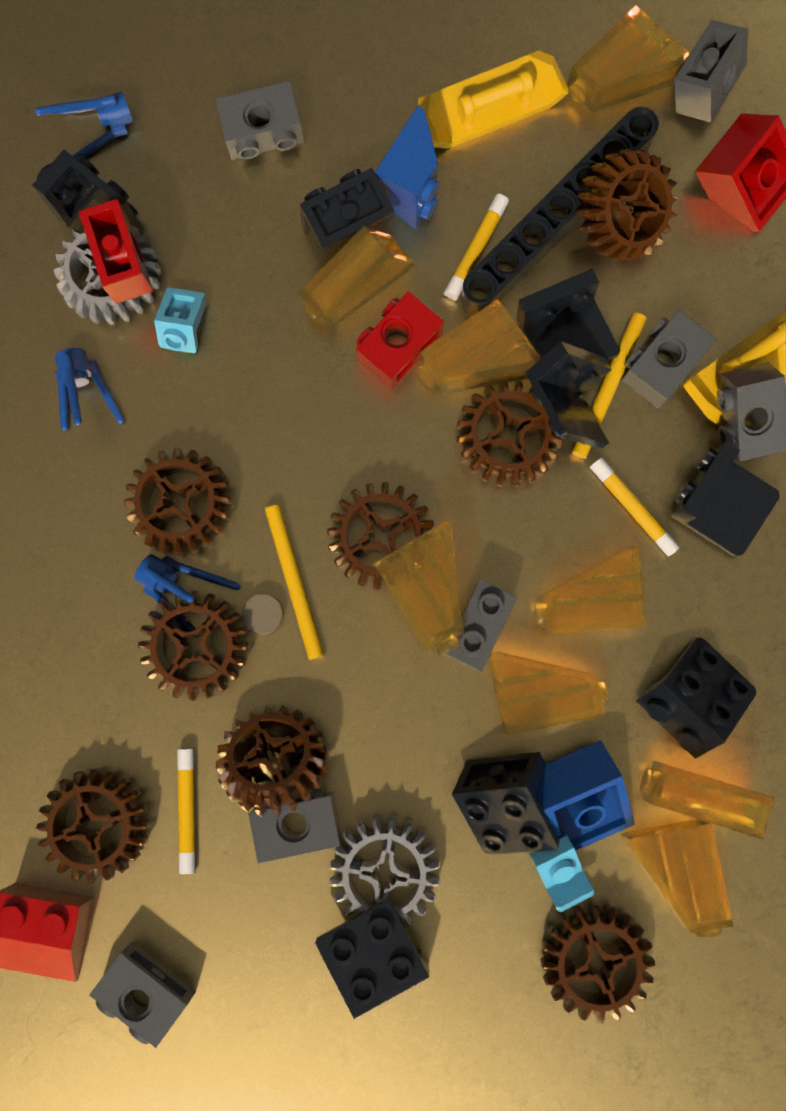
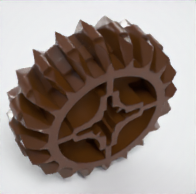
(640, 183)
(515, 449)
(163, 511)
(364, 545)
(210, 657)
(299, 742)
(95, 840)
(580, 966)

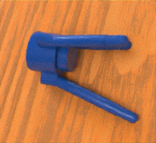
(111, 111)
(74, 373)
(158, 577)

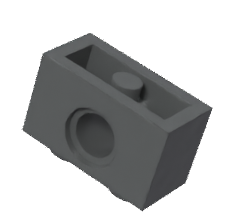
(711, 70)
(245, 109)
(683, 341)
(764, 430)
(482, 624)
(276, 841)
(165, 994)

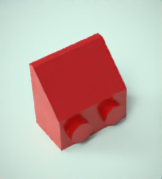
(748, 169)
(43, 930)

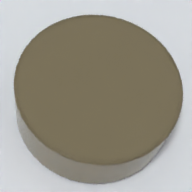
(262, 614)

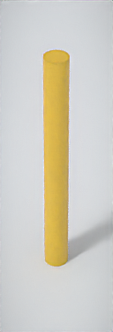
(614, 376)
(294, 582)

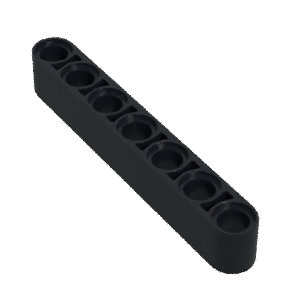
(544, 223)

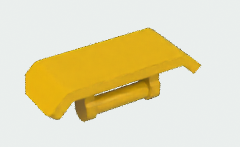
(493, 99)
(762, 346)

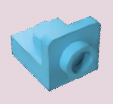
(179, 319)
(563, 875)

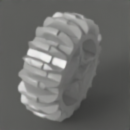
(93, 299)
(403, 873)

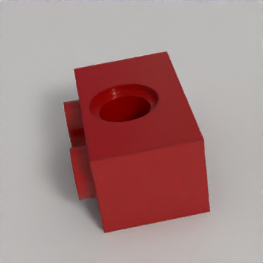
(115, 251)
(392, 361)

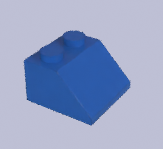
(410, 172)
(585, 796)

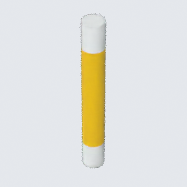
(476, 246)
(635, 507)
(186, 810)

